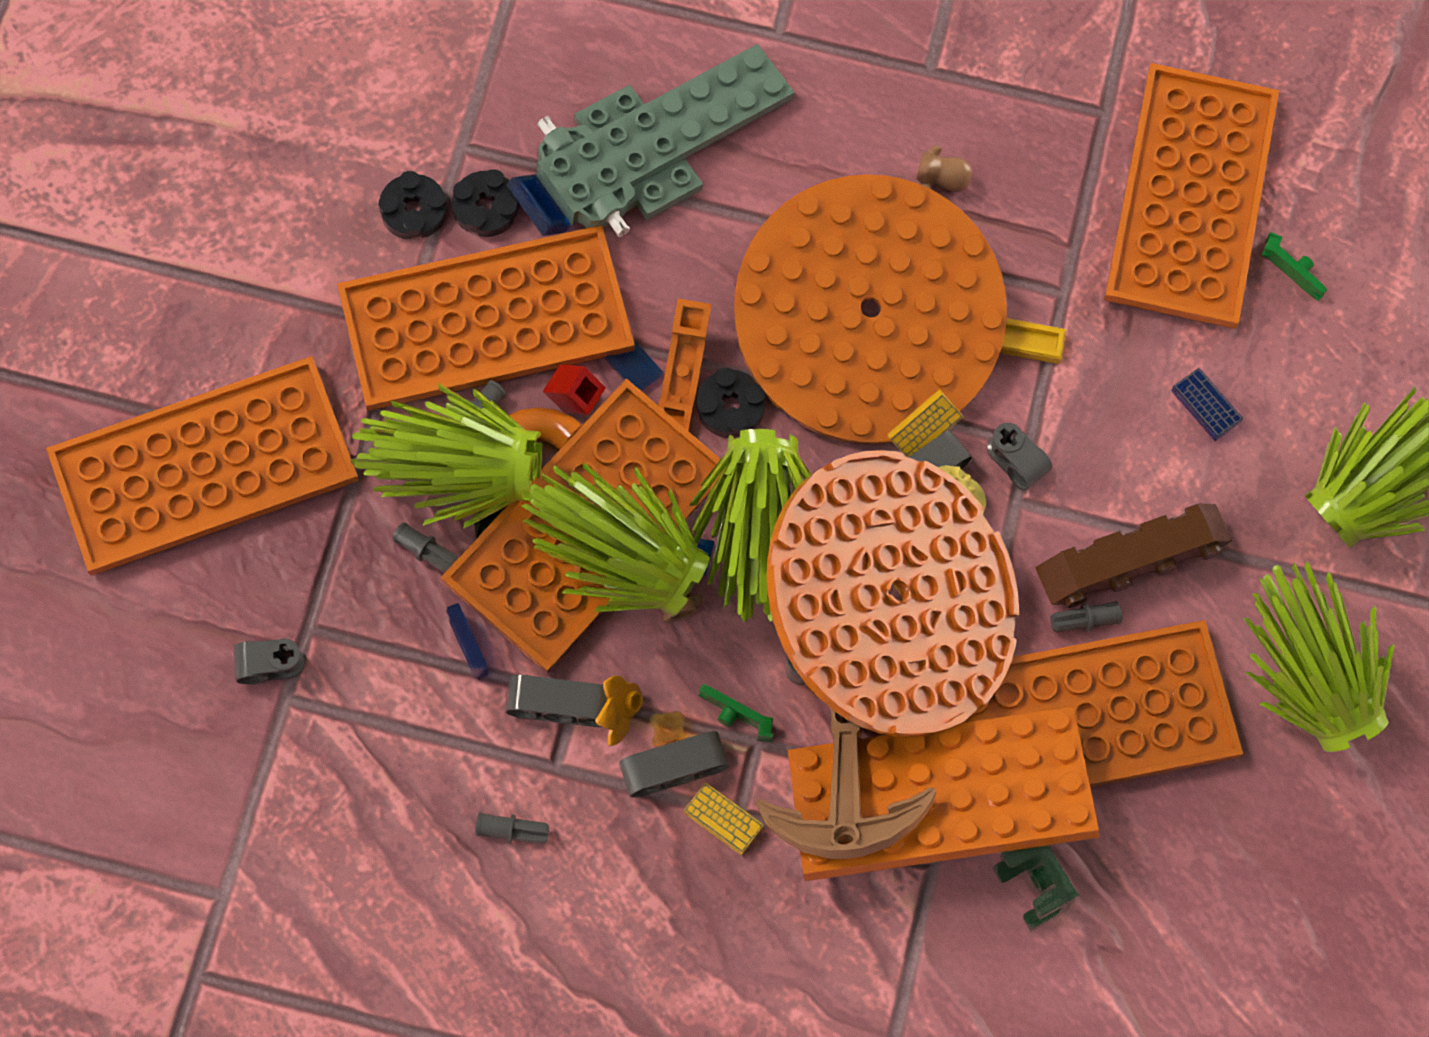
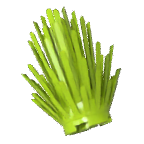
(466, 455)
(1376, 475)
(748, 498)
(619, 542)
(1322, 677)

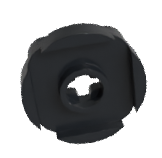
(488, 185)
(415, 223)
(728, 384)

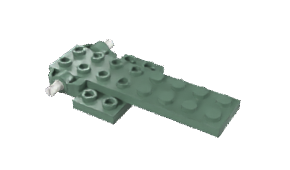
(637, 151)

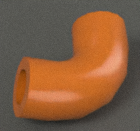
(553, 424)

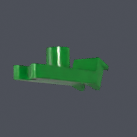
(1296, 270)
(734, 709)

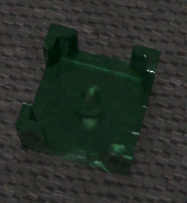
(1048, 878)

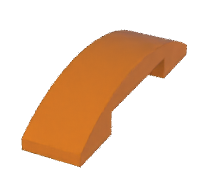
(685, 360)

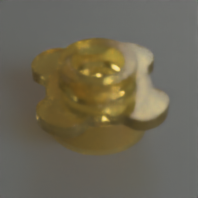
(660, 722)

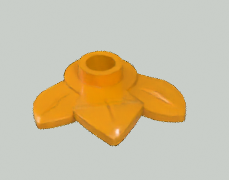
(622, 704)

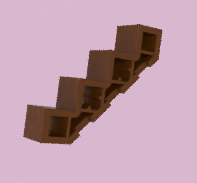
(1119, 557)

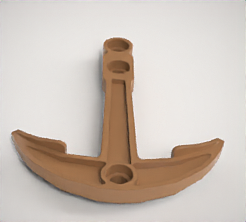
(845, 819)

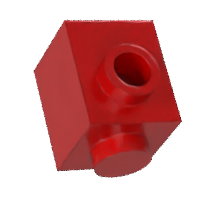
(574, 389)

